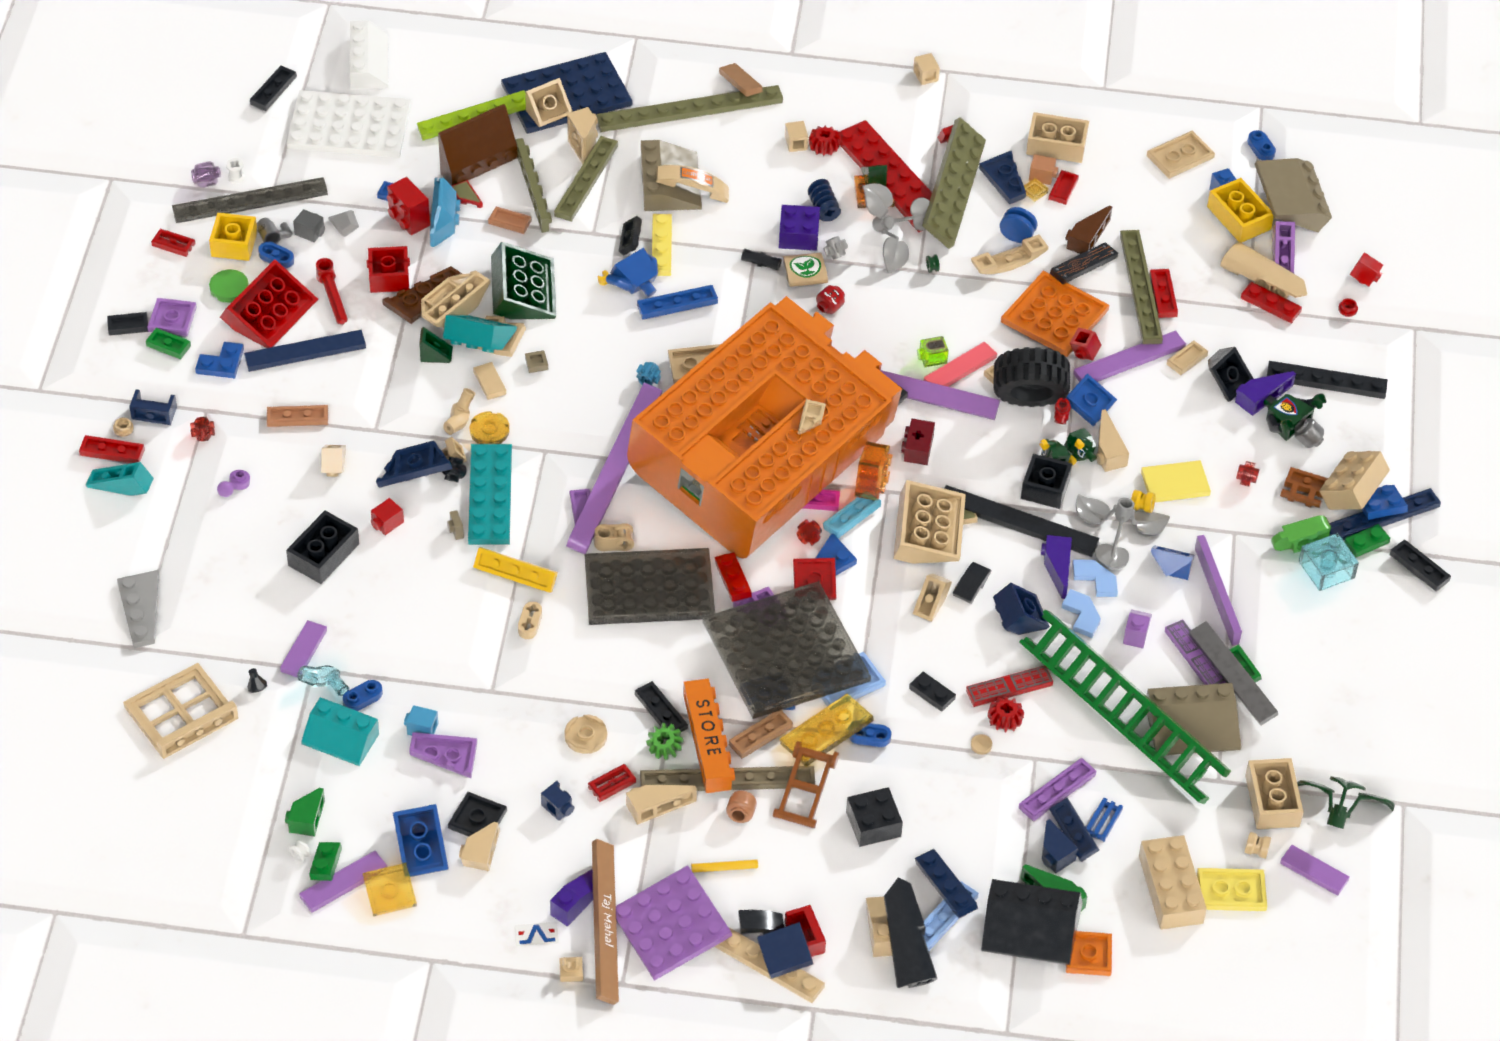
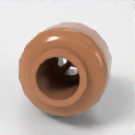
(741, 806)

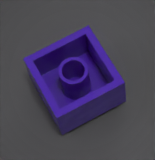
(799, 227)

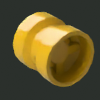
(1143, 501)

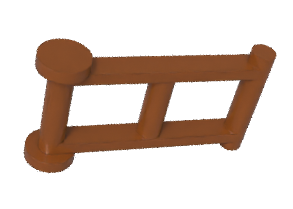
(798, 753)

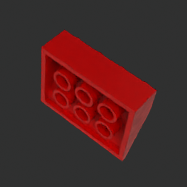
(269, 306)

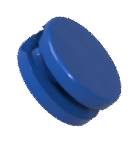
(1018, 224)

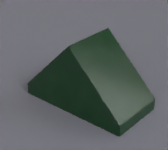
(875, 174)
(433, 348)

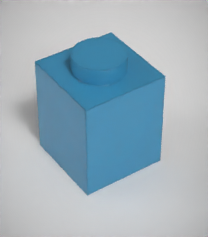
(421, 720)

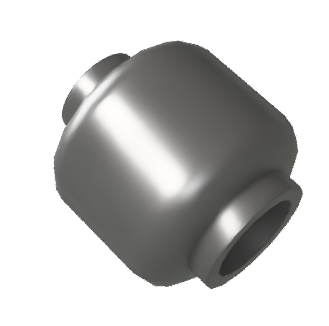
(1309, 432)

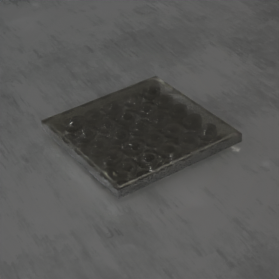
(786, 649)

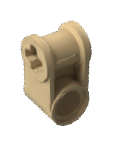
(611, 537)

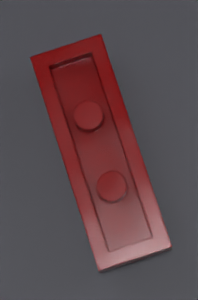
(1163, 293)
(1271, 302)
(111, 449)
(733, 577)

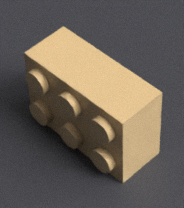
(1057, 137)
(1354, 480)
(1274, 793)

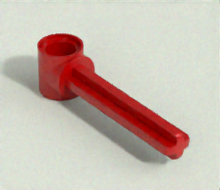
(326, 275)

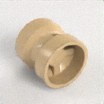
(1257, 845)

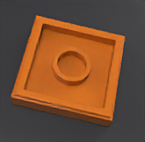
(1091, 954)

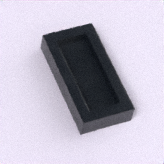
(127, 323)

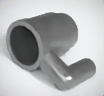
(269, 231)

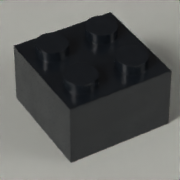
(1046, 481)
(874, 816)

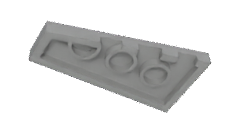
(140, 606)

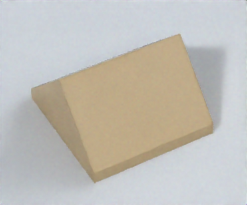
(547, 102)

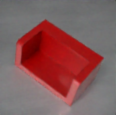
(810, 927)

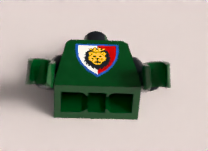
(1288, 411)

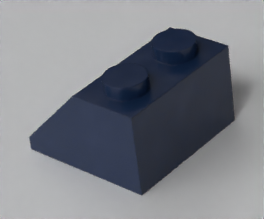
(1019, 610)

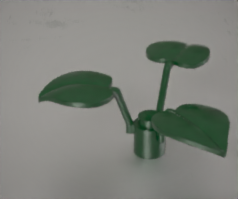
(1338, 814)

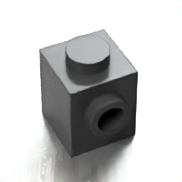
(309, 225)

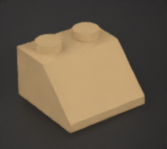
(582, 132)

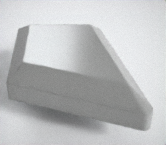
(344, 222)

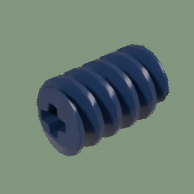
(823, 197)

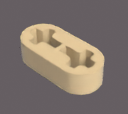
(526, 619)

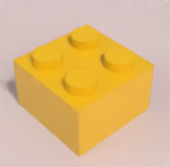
(233, 236)

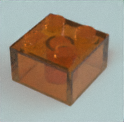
(873, 471)

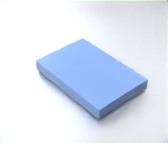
(856, 692)

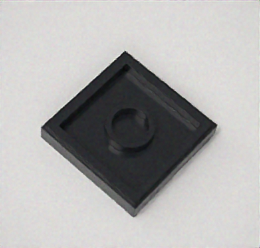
(475, 814)

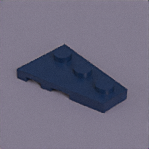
(1004, 177)

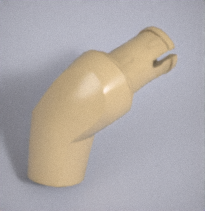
(459, 413)

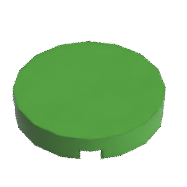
(228, 285)

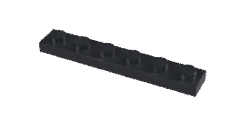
(1332, 380)

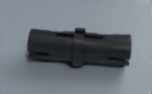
(761, 259)

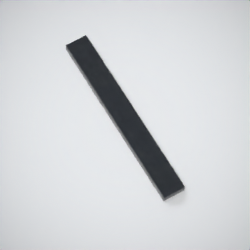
(1026, 522)

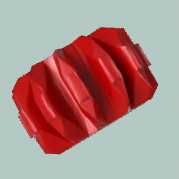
(824, 140)
(1005, 714)

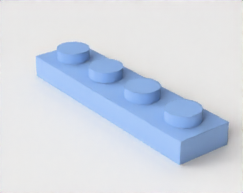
(942, 920)

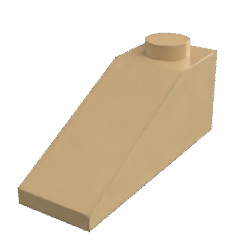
(1111, 449)
(655, 800)
(878, 927)

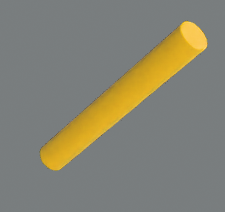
(722, 866)

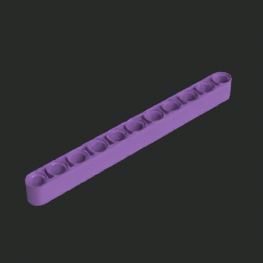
(609, 477)

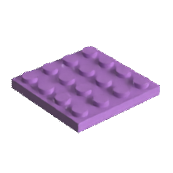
(671, 922)

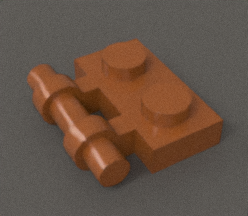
(1304, 482)

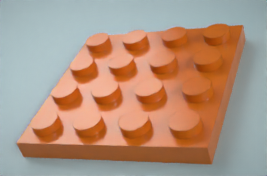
(1053, 312)

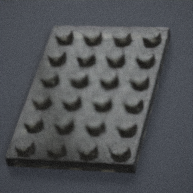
(649, 586)

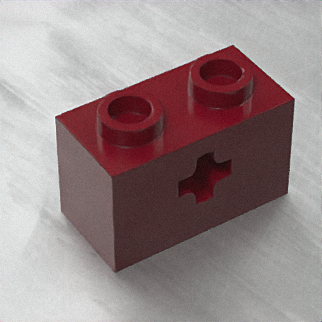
(919, 441)

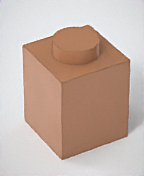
(1043, 169)

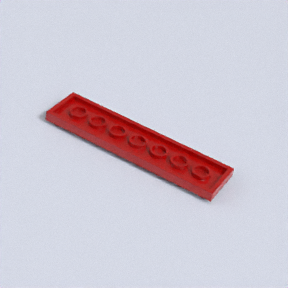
(870, 149)

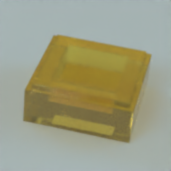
(1035, 189)

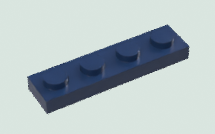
(946, 883)

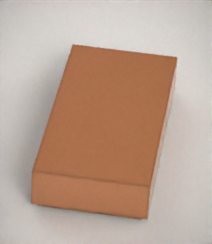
(509, 220)

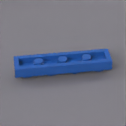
(677, 302)

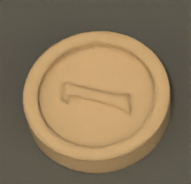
(981, 744)

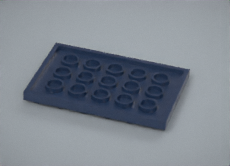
(586, 81)

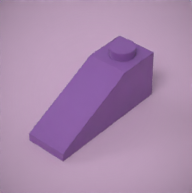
(1284, 244)

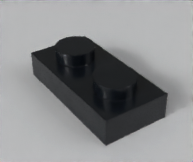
(630, 235)
(932, 691)

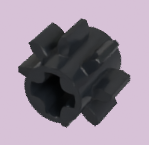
(457, 472)

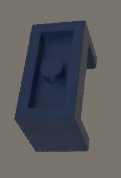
(152, 411)

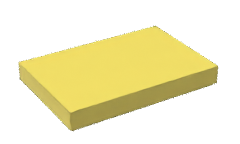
(1176, 481)
(1233, 889)

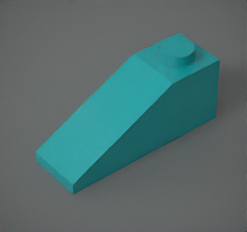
(121, 479)

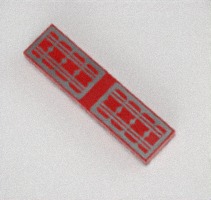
(1009, 686)

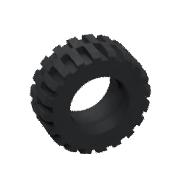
(1031, 377)

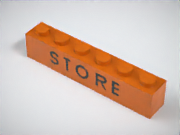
(708, 736)

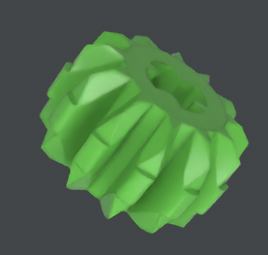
(657, 738)

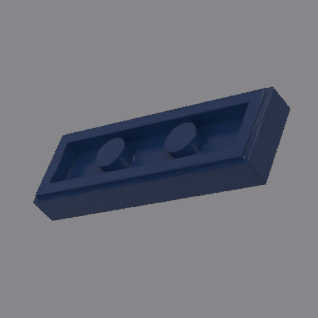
(1074, 829)

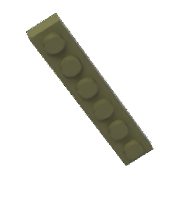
(586, 178)
(535, 191)

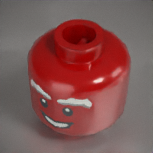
(830, 299)

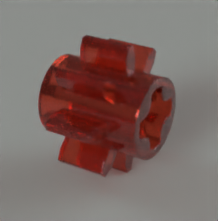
(202, 429)
(1247, 473)
(809, 532)

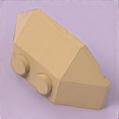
(454, 296)

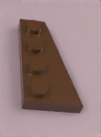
(408, 303)

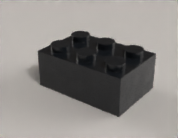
(322, 547)

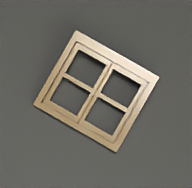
(194, 729)

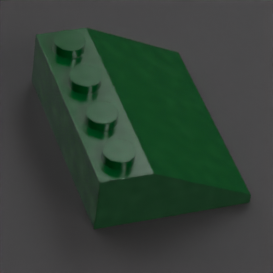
(522, 283)

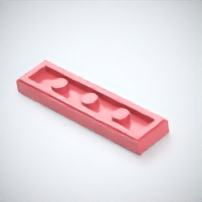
(962, 365)

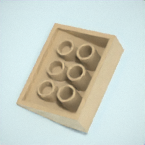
(929, 524)

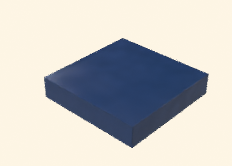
(785, 950)

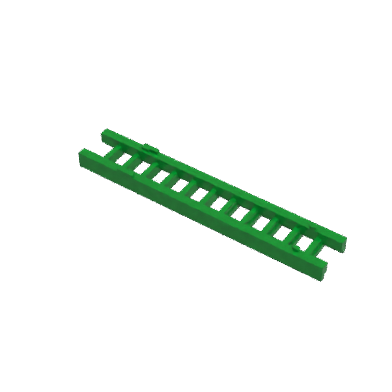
(1112, 716)

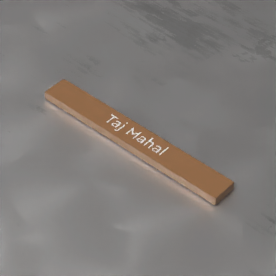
(605, 922)

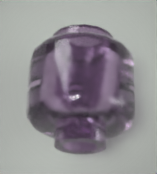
(205, 174)

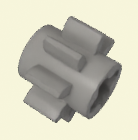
(835, 247)

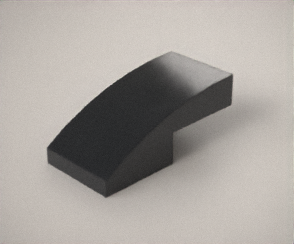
(971, 582)
(759, 921)

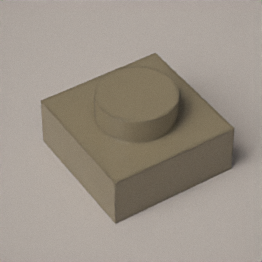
(536, 361)
(455, 525)

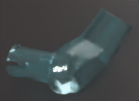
(323, 676)

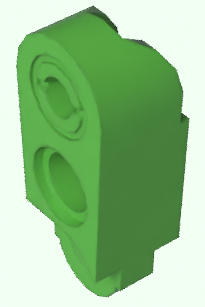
(1301, 533)

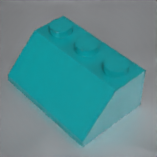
(477, 332)
(340, 731)

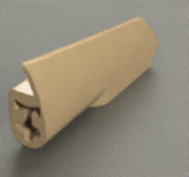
(1265, 272)

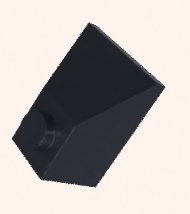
(1229, 371)

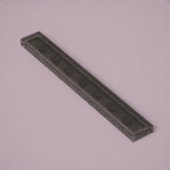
(249, 200)

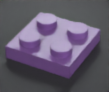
(172, 316)

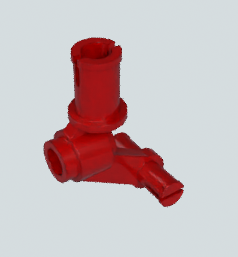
(1062, 411)

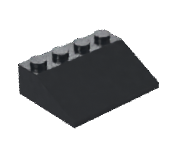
(1031, 921)

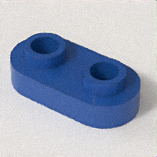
(1261, 145)
(269, 251)
(363, 695)
(871, 735)

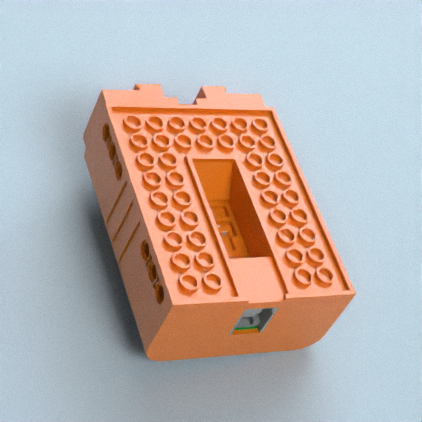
(728, 429)

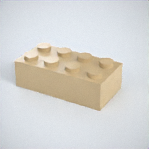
(1172, 882)

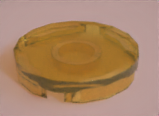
(489, 428)

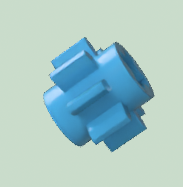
(648, 373)

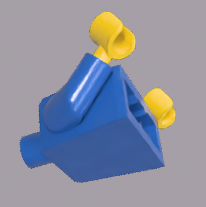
(633, 273)

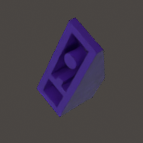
(1254, 392)
(1057, 561)
(572, 899)

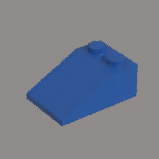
(420, 840)

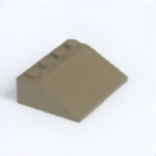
(1294, 192)
(660, 196)
(1203, 711)

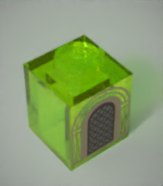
(933, 351)

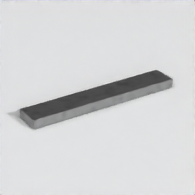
(1233, 673)

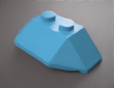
(444, 212)

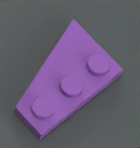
(445, 751)

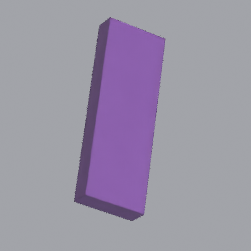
(303, 648)
(1314, 870)

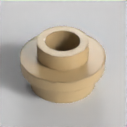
(123, 427)

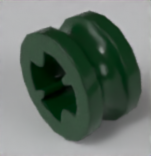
(932, 263)

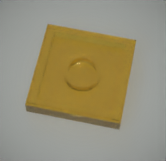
(389, 889)

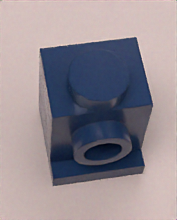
(557, 801)

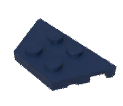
(414, 463)

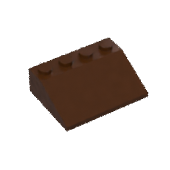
(476, 146)

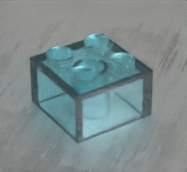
(1328, 562)

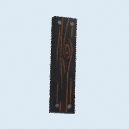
(1084, 263)

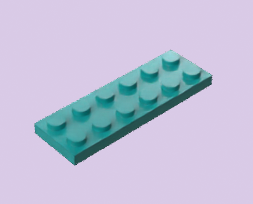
(490, 494)

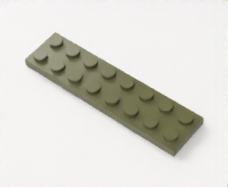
(954, 183)

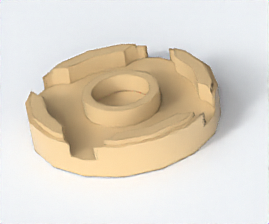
(585, 734)

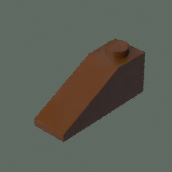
(1088, 231)

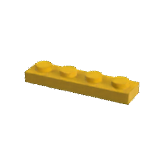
(515, 569)

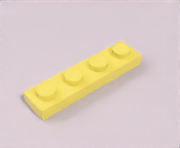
(662, 242)

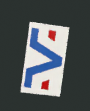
(536, 933)

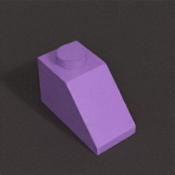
(1137, 628)

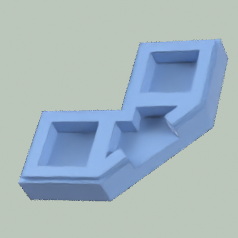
(1091, 570)
(1083, 606)

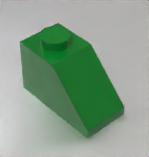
(306, 813)

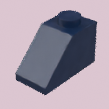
(1057, 848)

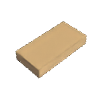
(1187, 357)
(489, 381)

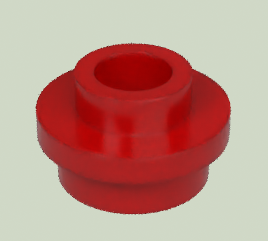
(1348, 307)

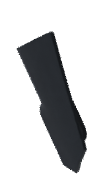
(906, 931)

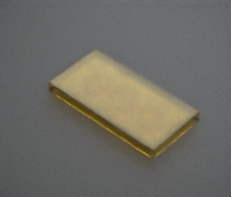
(828, 727)

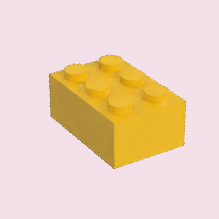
(1240, 210)

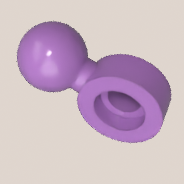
(237, 480)

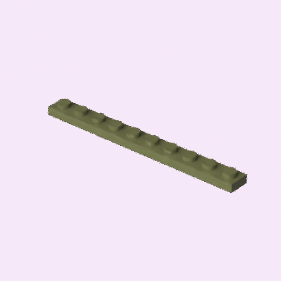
(687, 109)

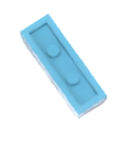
(850, 516)

